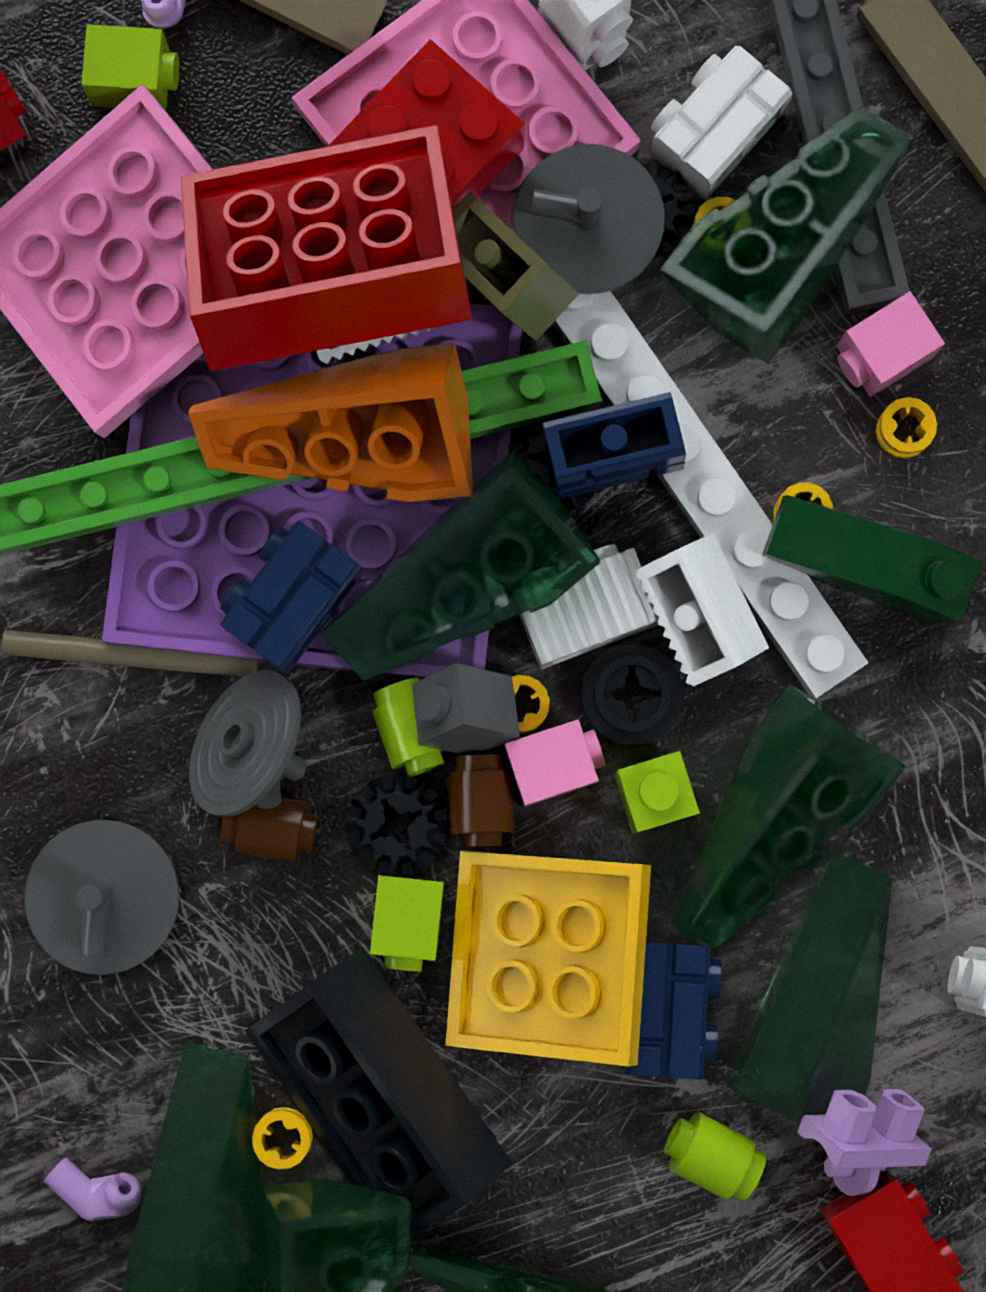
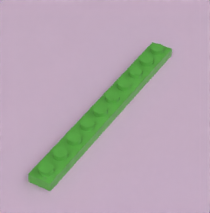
(176, 477)

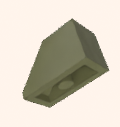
(509, 269)

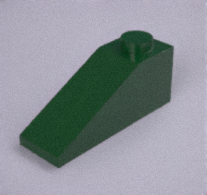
(873, 560)

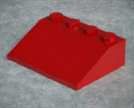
(322, 249)

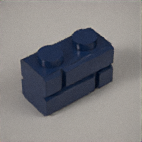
(614, 445)
(290, 595)
(674, 1011)

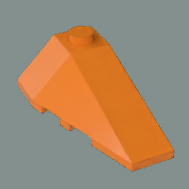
(366, 423)

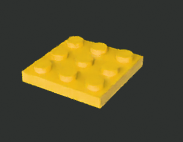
(549, 957)

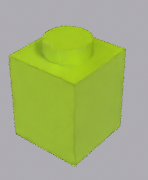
(122, 60)
(656, 792)
(406, 921)

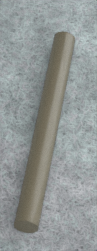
(95, 651)

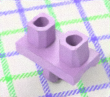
(867, 1137)

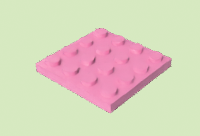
(507, 52)
(101, 262)

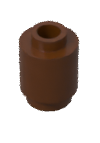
(481, 800)
(272, 832)

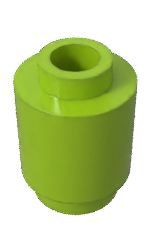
(398, 729)
(714, 1157)

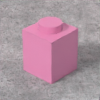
(888, 345)
(554, 762)

